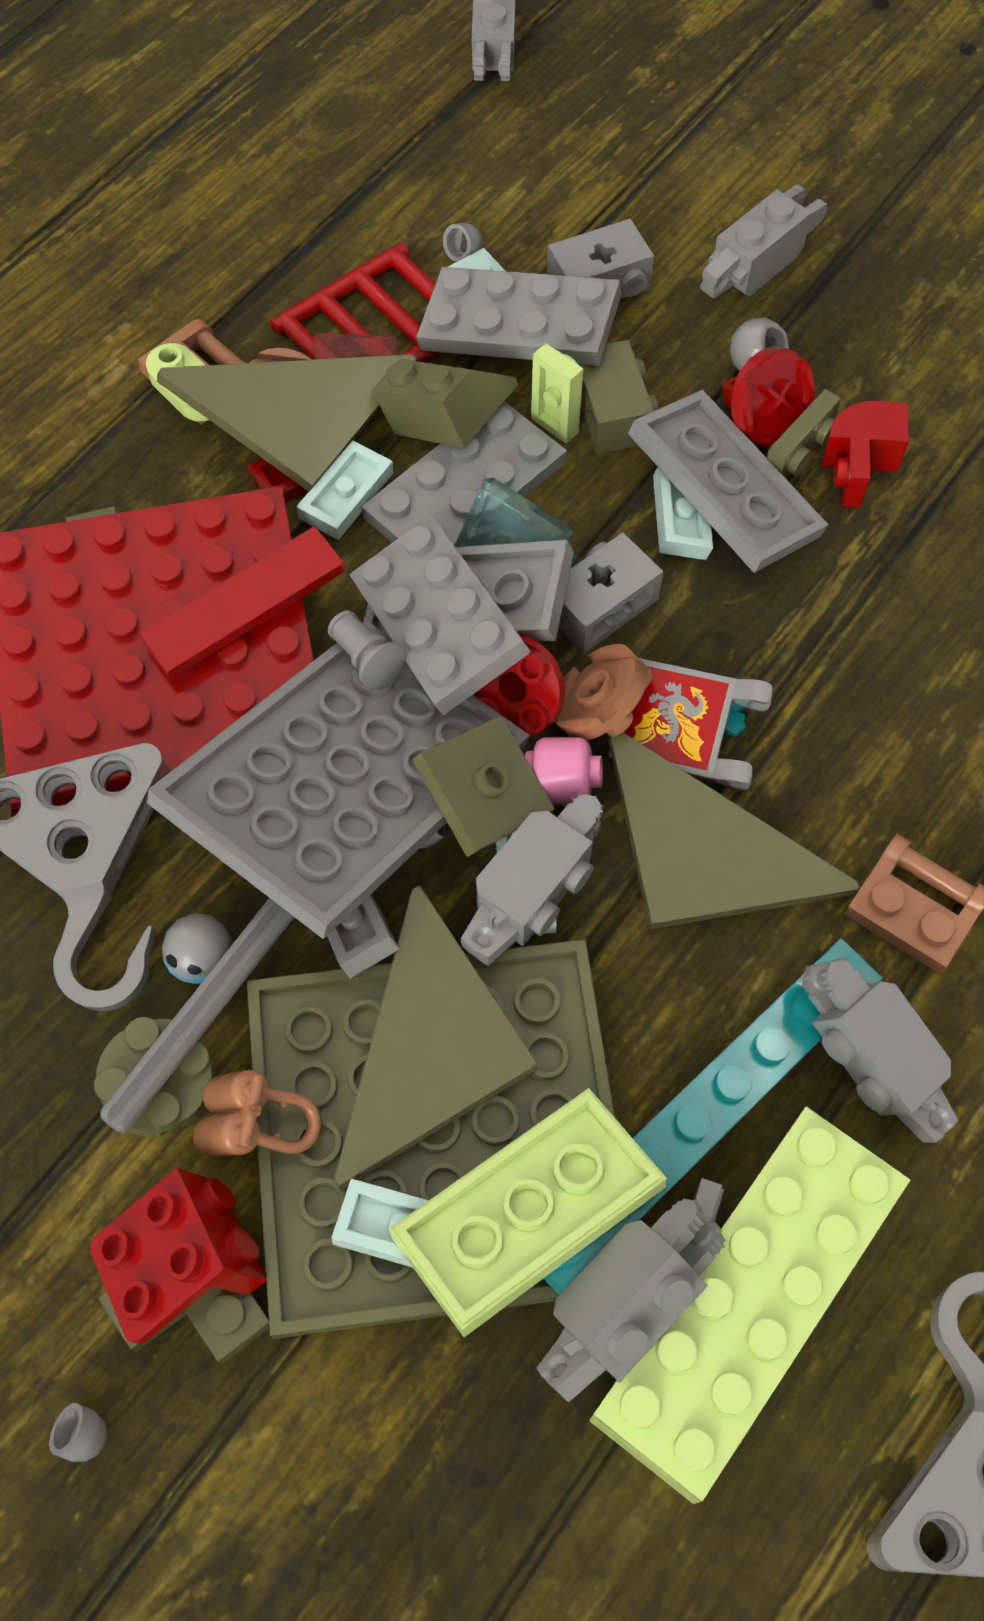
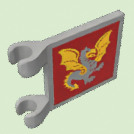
(686, 718)

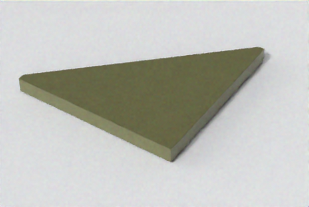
(287, 411)
(706, 854)
(433, 1049)

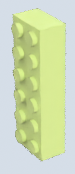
(764, 1296)

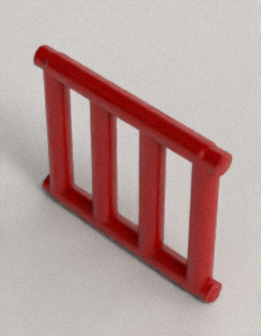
(363, 280)

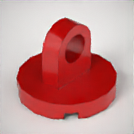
(769, 394)

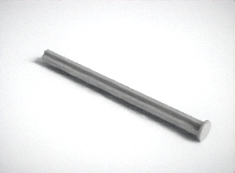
(195, 1017)

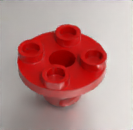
(528, 691)

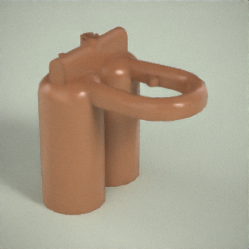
(235, 1104)

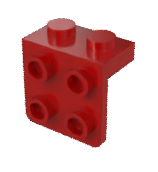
(173, 1251)

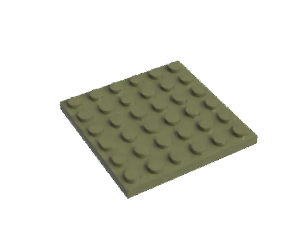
(314, 1041)

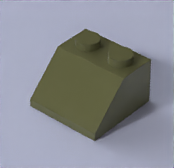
(440, 400)

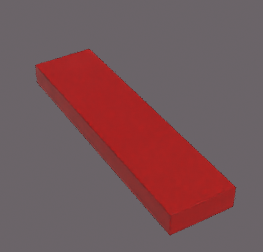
(242, 602)

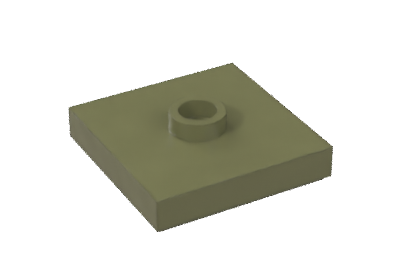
(482, 784)

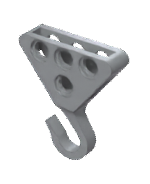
(86, 883)
(950, 1480)

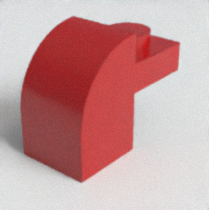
(862, 440)

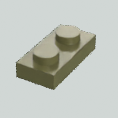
(795, 446)

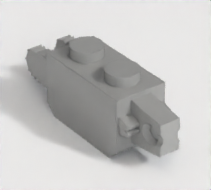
(493, 37)
(761, 242)
(531, 877)
(882, 1047)
(629, 1297)

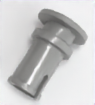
(370, 653)

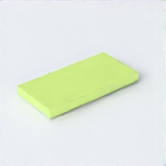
(526, 1210)

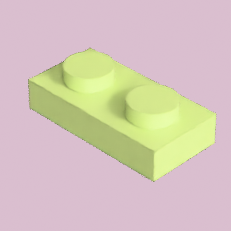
(556, 392)

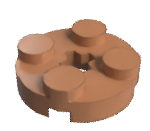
(603, 693)

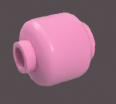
(565, 768)

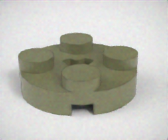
(175, 1103)

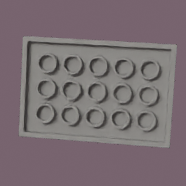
(319, 786)

